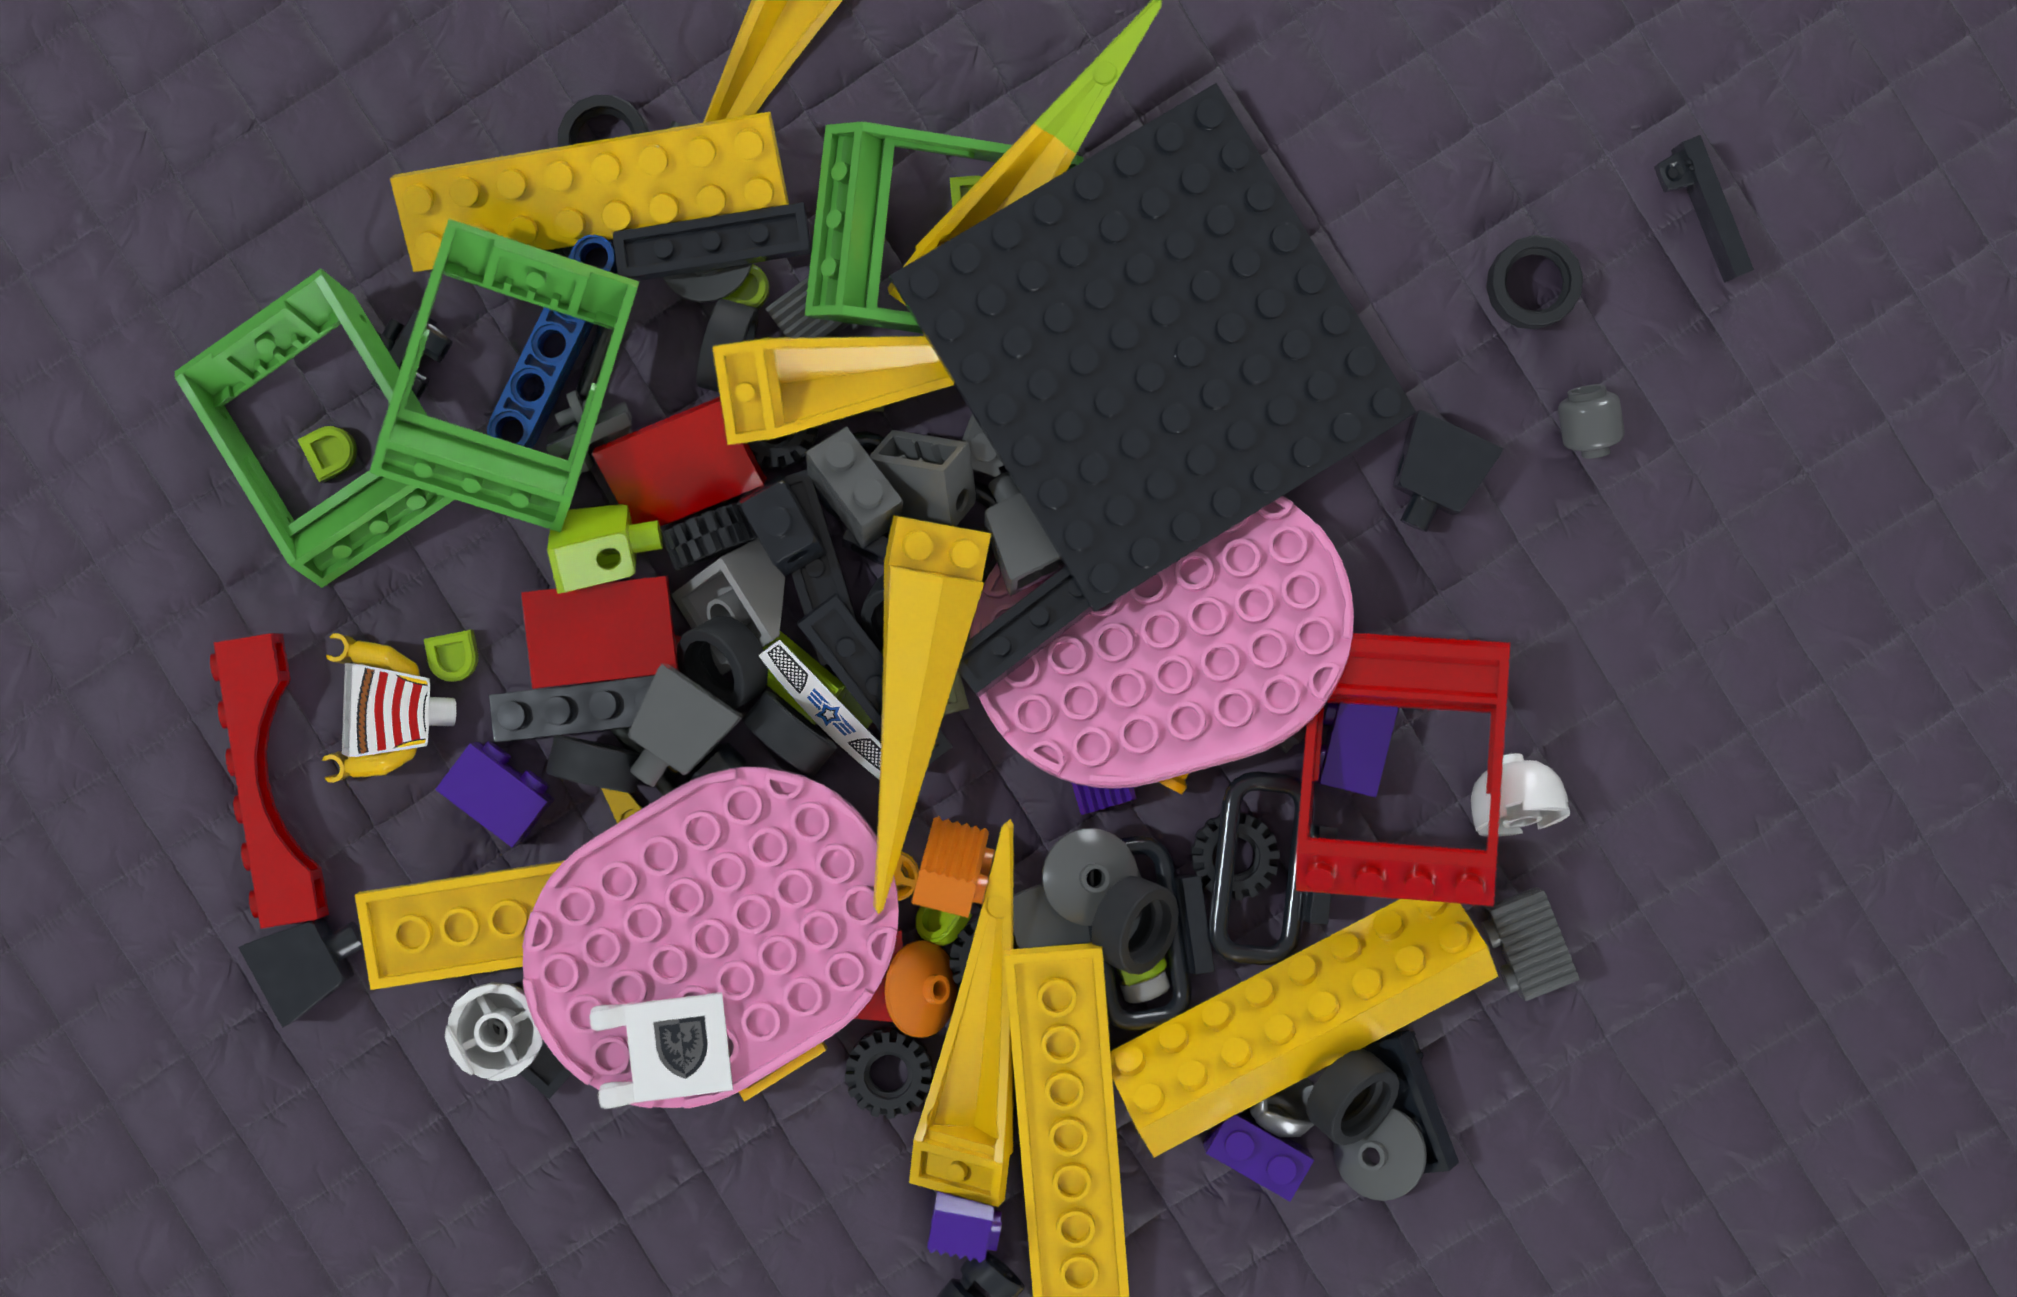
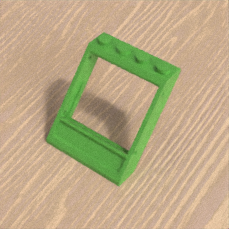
(854, 217)
(473, 464)
(361, 514)

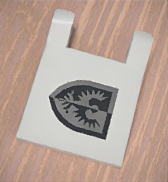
(673, 1048)

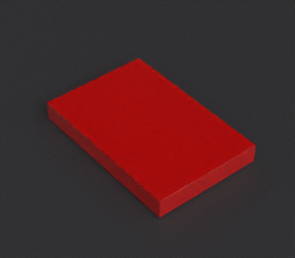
(678, 465)
(599, 632)

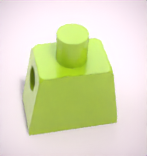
(599, 546)

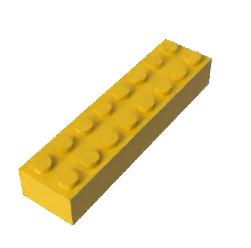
(1298, 1018)

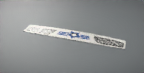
(823, 706)

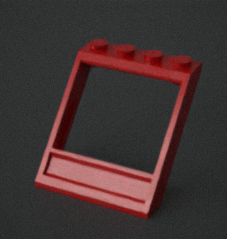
(1417, 676)

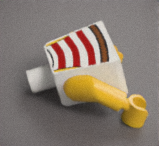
(383, 710)

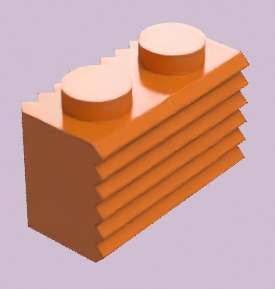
(953, 868)

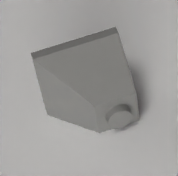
(740, 587)

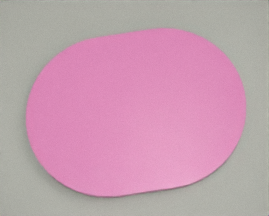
(1189, 664)
(714, 888)

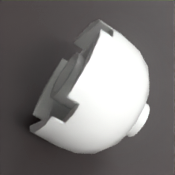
(1528, 796)
(478, 1043)

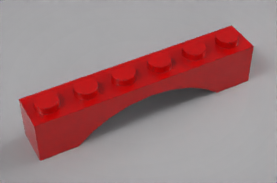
(284, 878)

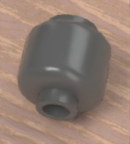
(1591, 420)

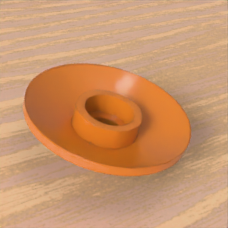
(920, 989)

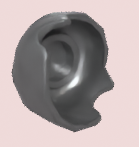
(1285, 1111)

